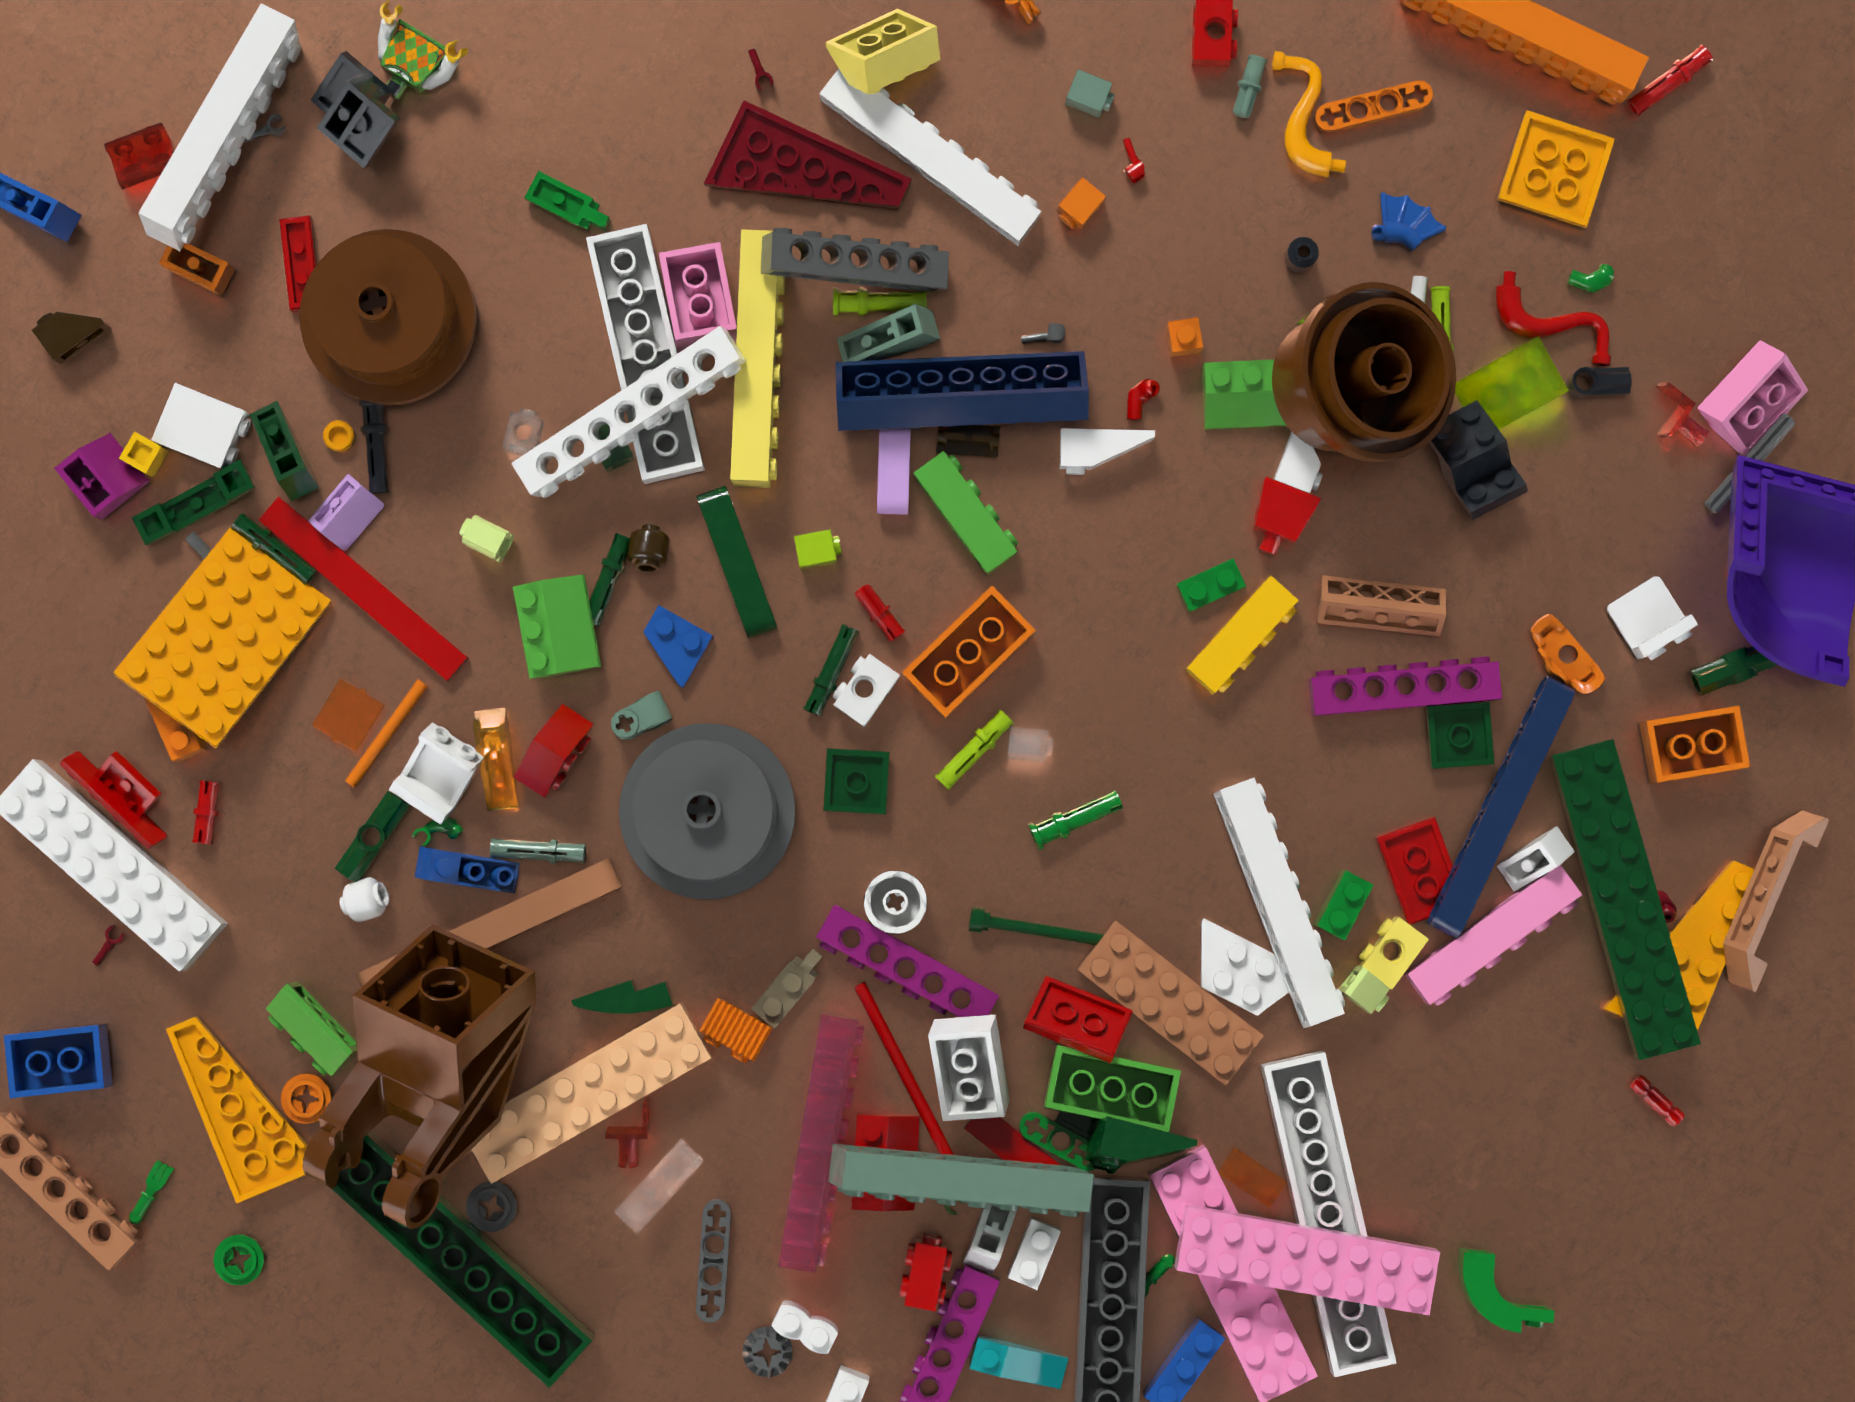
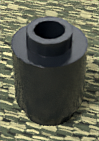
(1298, 263)

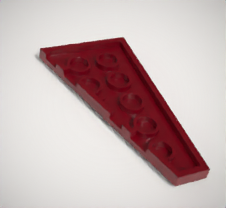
(785, 159)

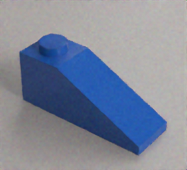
(37, 208)

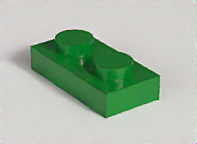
(1211, 585)

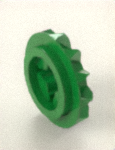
(234, 1273)

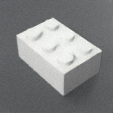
(969, 1067)

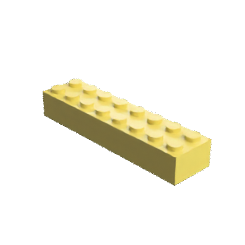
(756, 381)

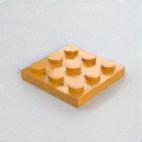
(1555, 169)

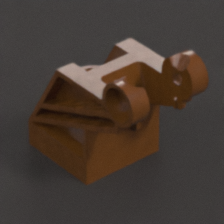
(434, 1049)

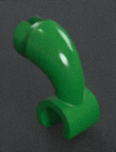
(449, 827)

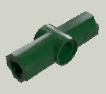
(1730, 669)
(361, 854)

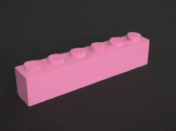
(1492, 935)

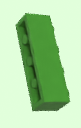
(965, 512)

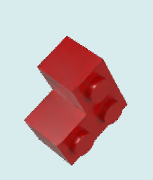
(554, 751)

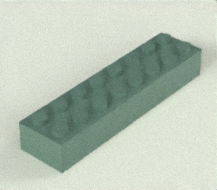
(960, 1178)

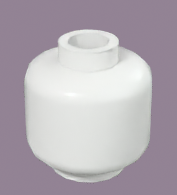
(364, 899)

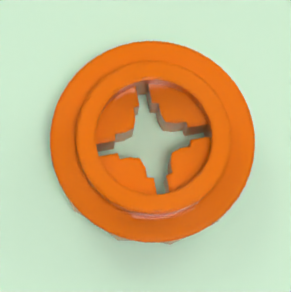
(296, 1086)

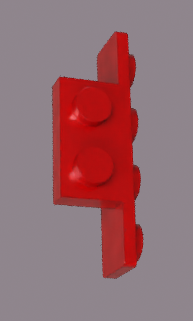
(120, 791)

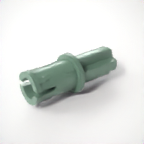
(1249, 86)

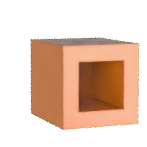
(1080, 204)
(1184, 337)

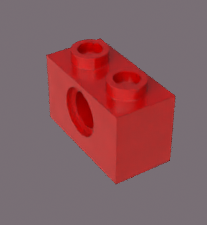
(1210, 51)

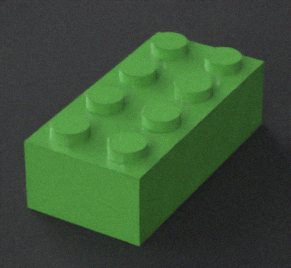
(1118, 1090)

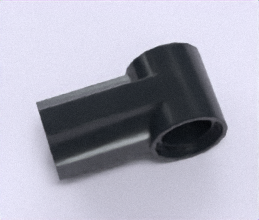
(1600, 382)

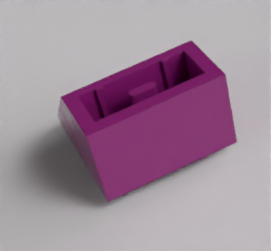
(100, 476)

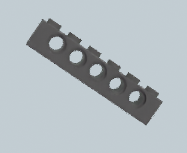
(779, 261)

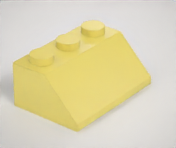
(885, 50)

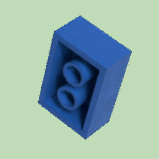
(58, 1060)

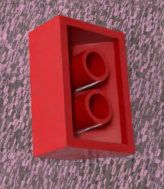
(886, 1132)

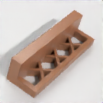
(1382, 611)

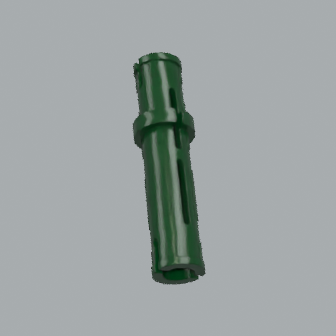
(245, 526)
(608, 577)
(831, 670)

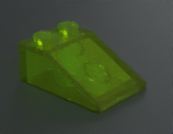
(1513, 384)

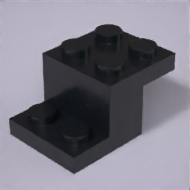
(355, 109)
(1477, 461)

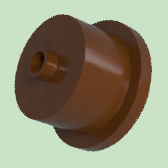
(399, 349)
(1366, 374)

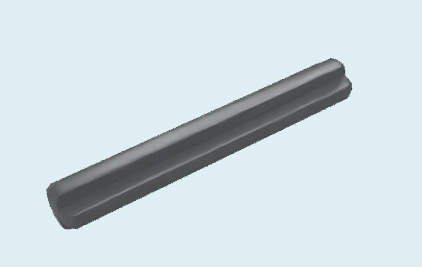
(1759, 452)

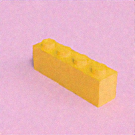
(1242, 634)

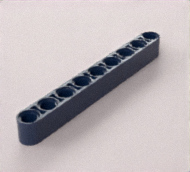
(1501, 807)

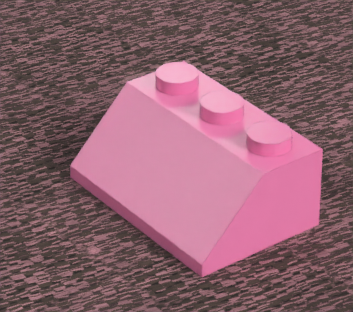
(1753, 397)

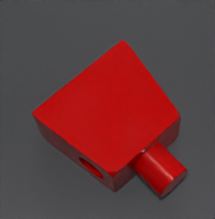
(1281, 513)

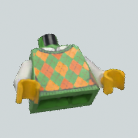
(413, 56)

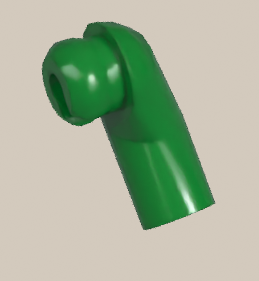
(1593, 282)

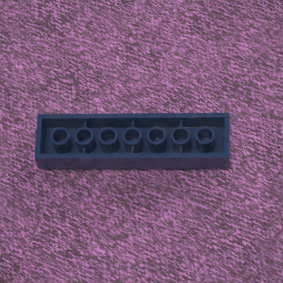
(962, 390)

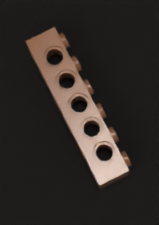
(62, 1208)

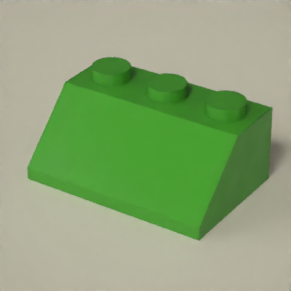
(1239, 395)
(556, 626)
(312, 1029)

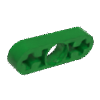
(1036, 1136)

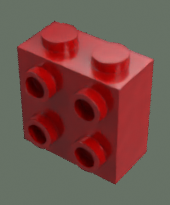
(927, 1262)

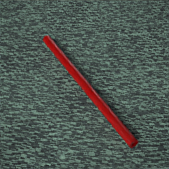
(903, 1069)

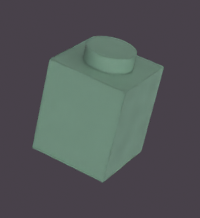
(1090, 94)

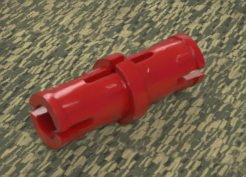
(205, 812)

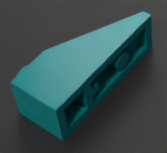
(1017, 1362)

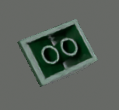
(1123, 1143)

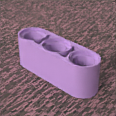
(893, 471)

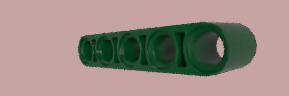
(736, 561)

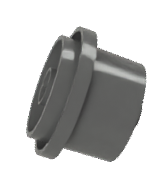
(750, 812)

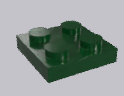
(1460, 735)
(856, 781)

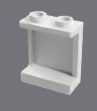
(201, 427)
(437, 773)

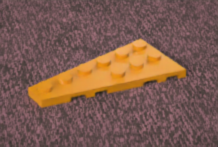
(1701, 936)
(245, 1128)

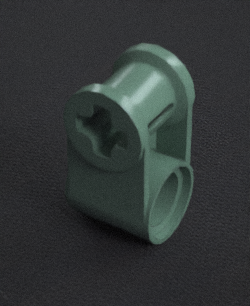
(646, 713)

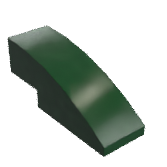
(626, 999)

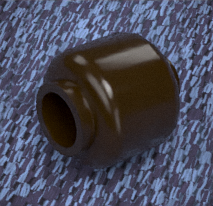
(648, 548)

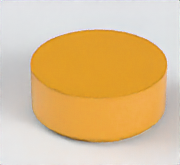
(339, 436)

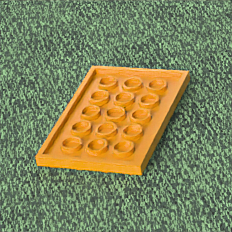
(222, 638)

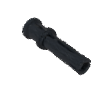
(375, 430)

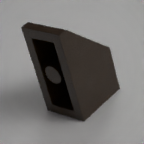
(67, 333)

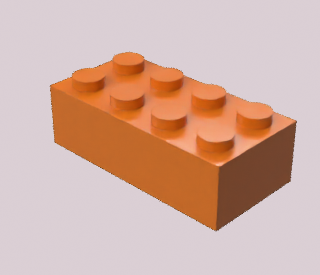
(968, 652)

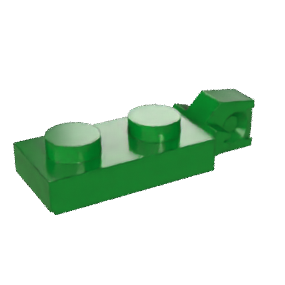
(566, 202)

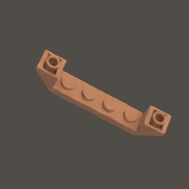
(1762, 895)

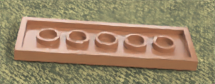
(1170, 1002)

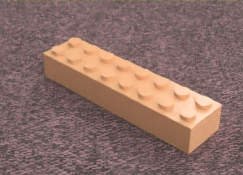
(592, 1091)

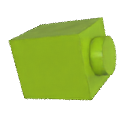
(817, 549)

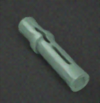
(502, 849)

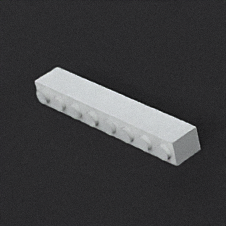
(934, 157)
(1279, 902)

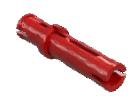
(1680, 72)

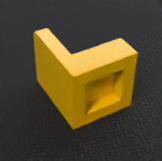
(143, 454)

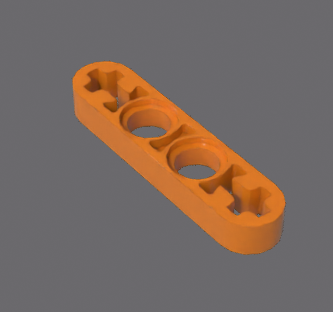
(1372, 103)

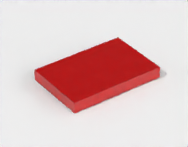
(1416, 866)
(1078, 1019)

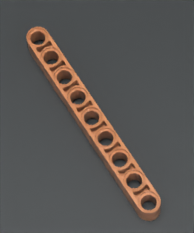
(531, 910)

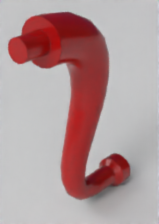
(1521, 323)

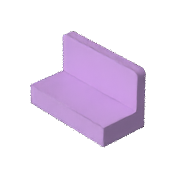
(346, 512)

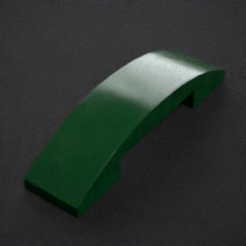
(194, 504)

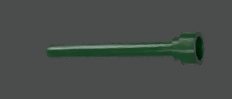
(983, 920)

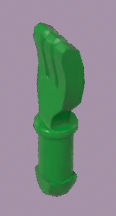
(155, 1182)
(1167, 1261)

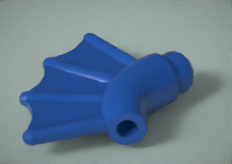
(1405, 222)

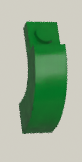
(1478, 1284)

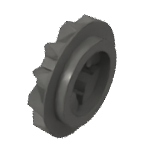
(478, 1213)
(755, 1343)

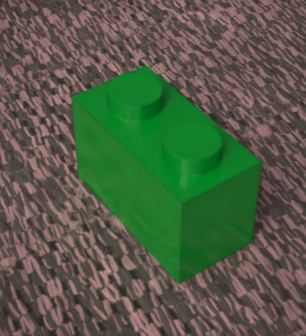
(1343, 905)

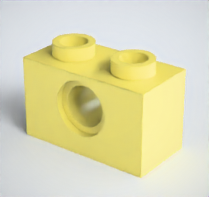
(1409, 946)

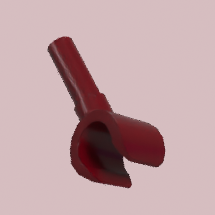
(759, 70)
(108, 945)

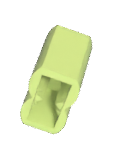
(486, 537)

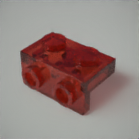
(140, 155)

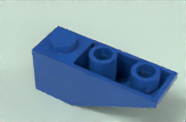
(466, 870)

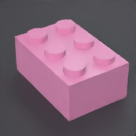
(697, 293)

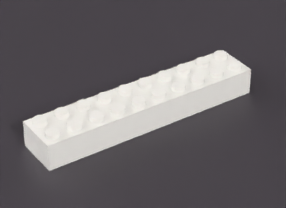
(1324, 1197)

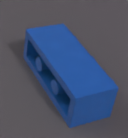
(1184, 1363)

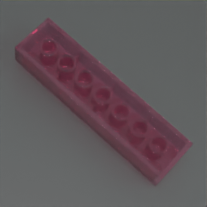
(821, 1128)

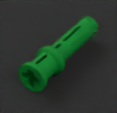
(1062, 824)

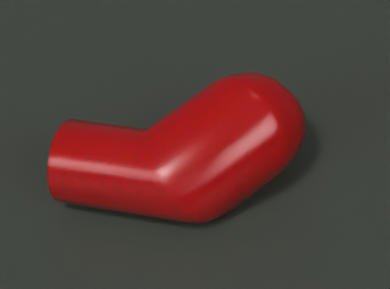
(1138, 396)

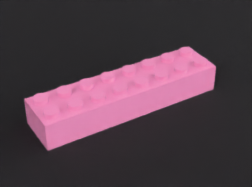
(1307, 1259)
(1248, 1312)

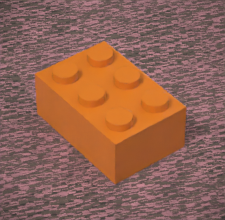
(1694, 744)

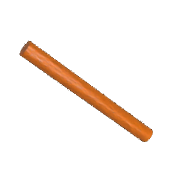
(386, 733)

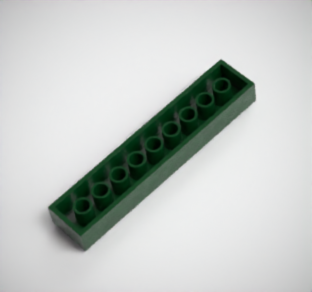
(1624, 900)
(470, 1271)

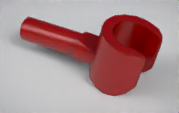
(1136, 170)

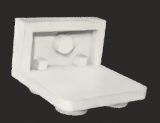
(1650, 619)

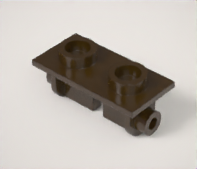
(969, 440)

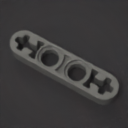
(716, 1260)

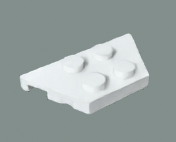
(1239, 969)

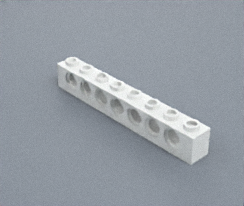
(533, 464)

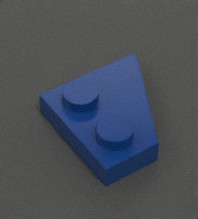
(677, 643)

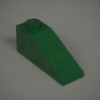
(283, 451)

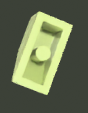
(1365, 990)

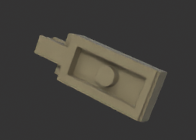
(787, 989)

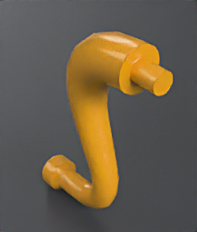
(1296, 142)

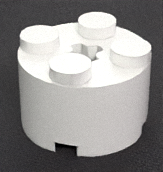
(890, 919)

